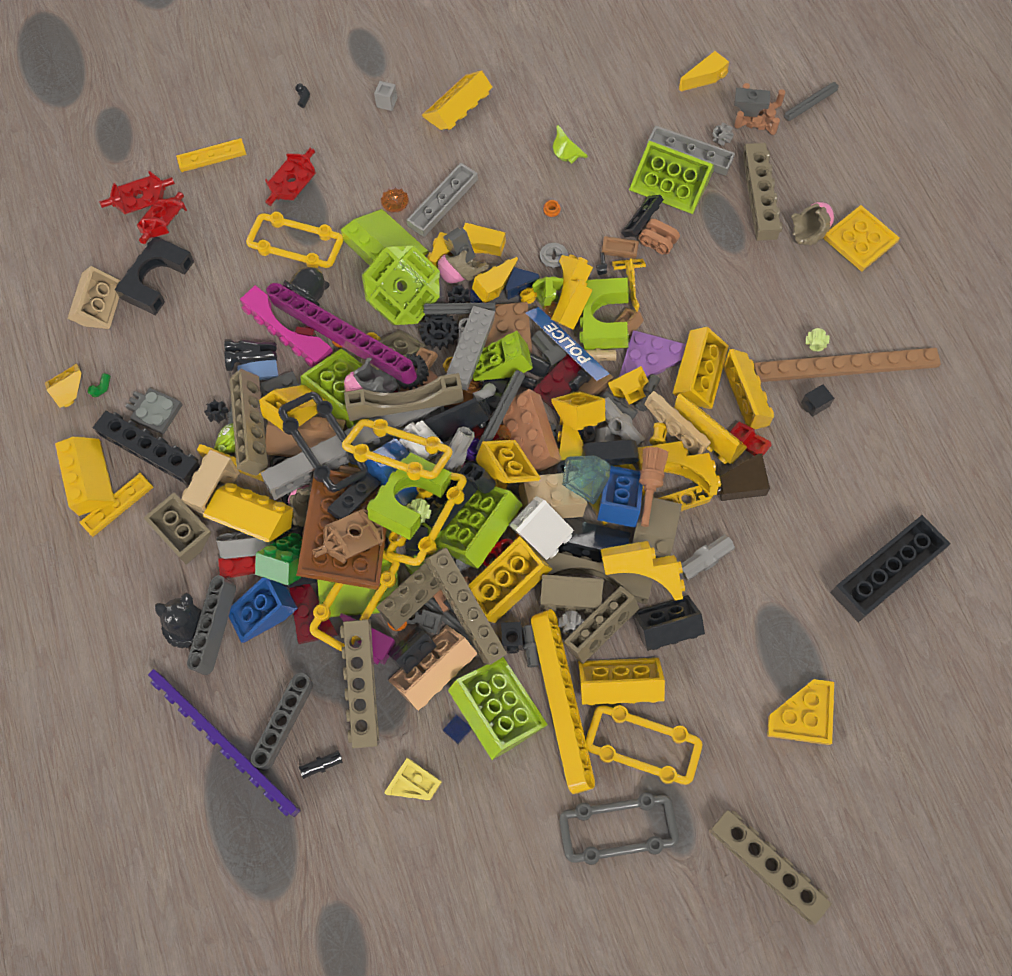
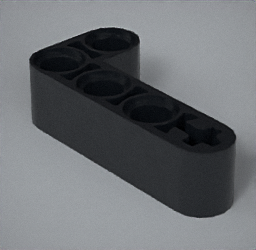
(476, 478)

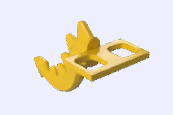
(629, 266)

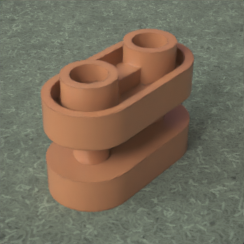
(659, 236)

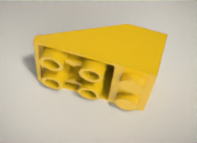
(275, 399)

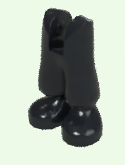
(248, 352)

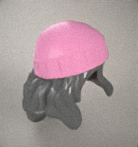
(370, 379)

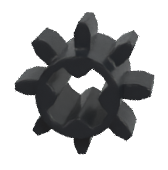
(458, 294)
(216, 411)

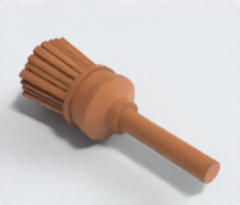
(651, 477)

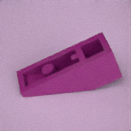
(381, 643)

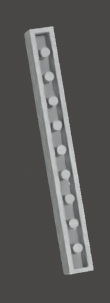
(298, 470)

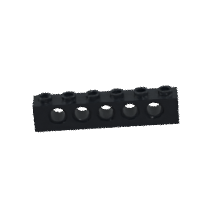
(109, 423)

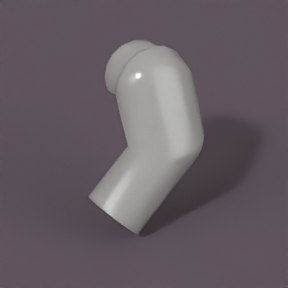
(487, 391)

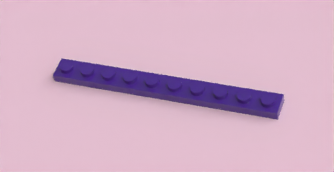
(228, 749)

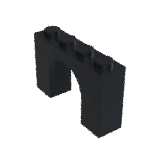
(156, 254)

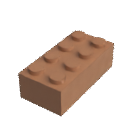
(532, 430)

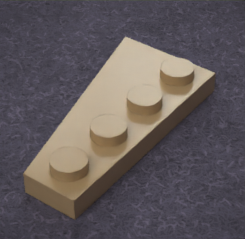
(677, 425)

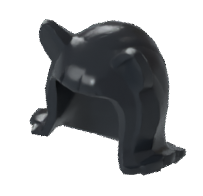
(308, 283)
(179, 620)

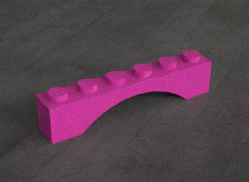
(310, 348)

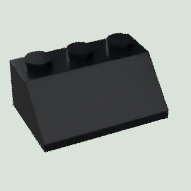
(468, 414)
(669, 623)

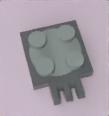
(153, 410)

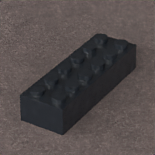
(890, 568)

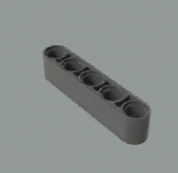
(211, 625)
(282, 732)

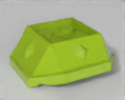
(418, 279)

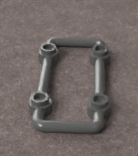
(591, 855)

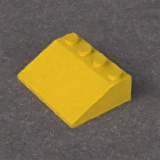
(721, 440)

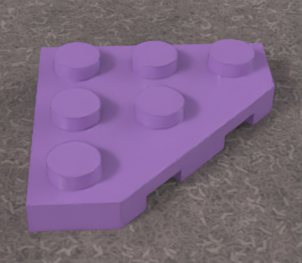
(652, 354)

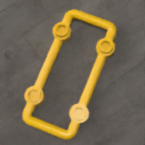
(277, 221)
(413, 469)
(427, 544)
(322, 611)
(678, 734)

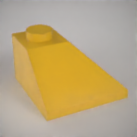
(65, 386)

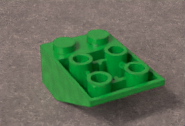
(280, 560)

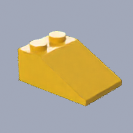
(506, 461)

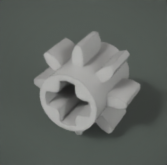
(723, 134)
(570, 622)

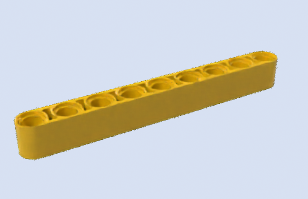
(562, 702)

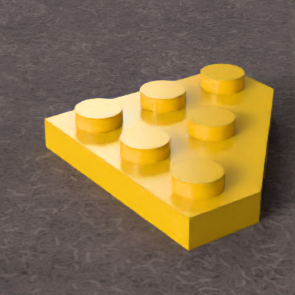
(805, 715)

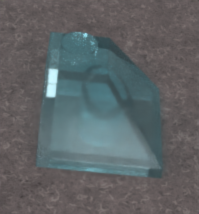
(586, 476)

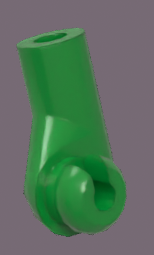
(96, 391)

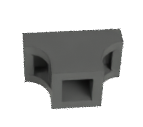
(752, 101)
(458, 241)

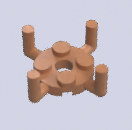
(767, 120)

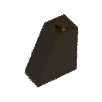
(745, 480)

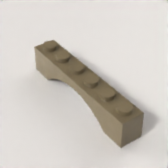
(369, 404)
(635, 584)

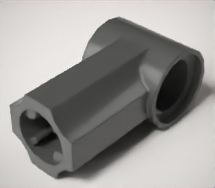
(550, 351)

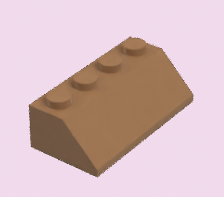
(313, 431)

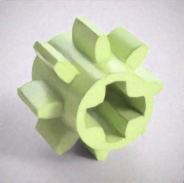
(817, 339)
(421, 507)

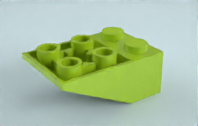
(503, 358)

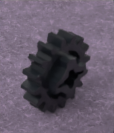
(439, 328)

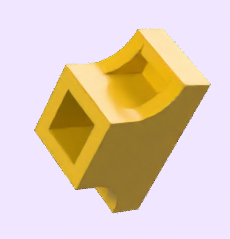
(630, 385)

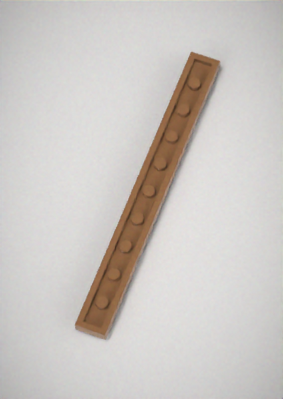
(847, 364)

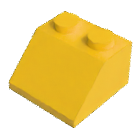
(580, 409)

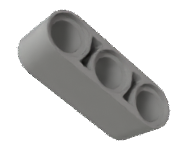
(239, 545)

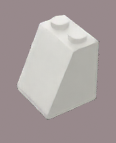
(542, 527)

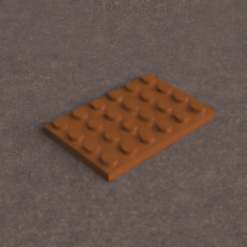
(360, 569)

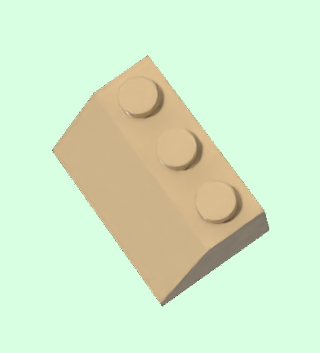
(94, 299)

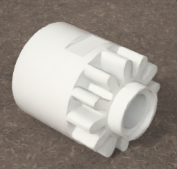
(422, 430)

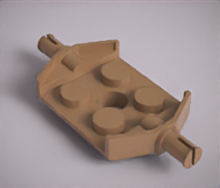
(343, 545)

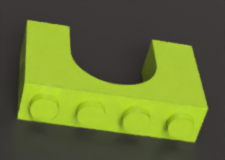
(601, 334)
(390, 513)

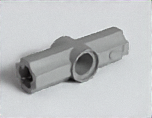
(626, 429)
(459, 446)
(706, 557)

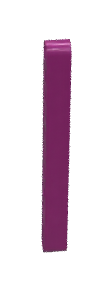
(342, 333)

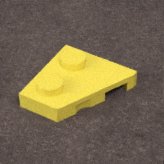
(413, 782)

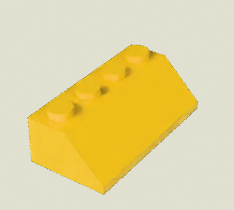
(458, 100)
(701, 367)
(747, 390)
(84, 474)
(249, 512)
(508, 579)
(621, 681)

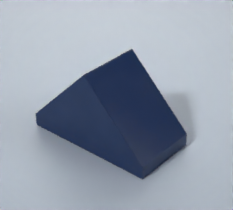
(518, 281)

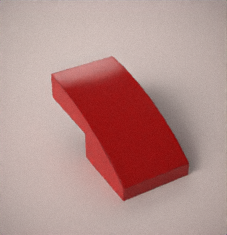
(754, 442)

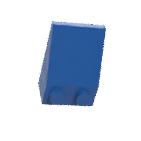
(381, 472)
(621, 497)
(261, 609)

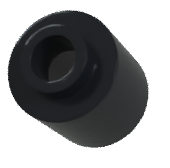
(539, 365)

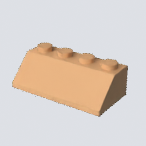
(435, 669)

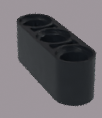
(613, 452)

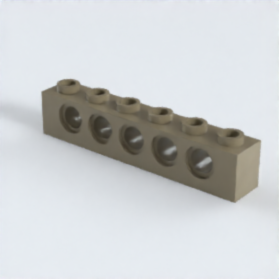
(761, 192)
(248, 423)
(465, 606)
(356, 736)
(818, 902)

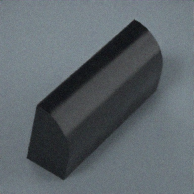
(590, 538)

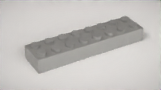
(717, 156)
(442, 199)
(471, 344)

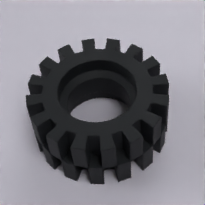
(422, 372)

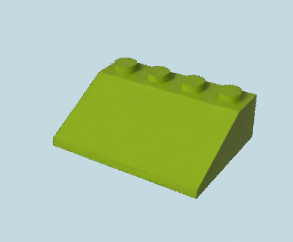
(672, 175)
(374, 232)
(328, 381)
(479, 525)
(354, 599)
(497, 707)

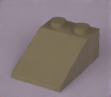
(400, 343)
(661, 527)

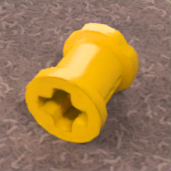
(659, 434)

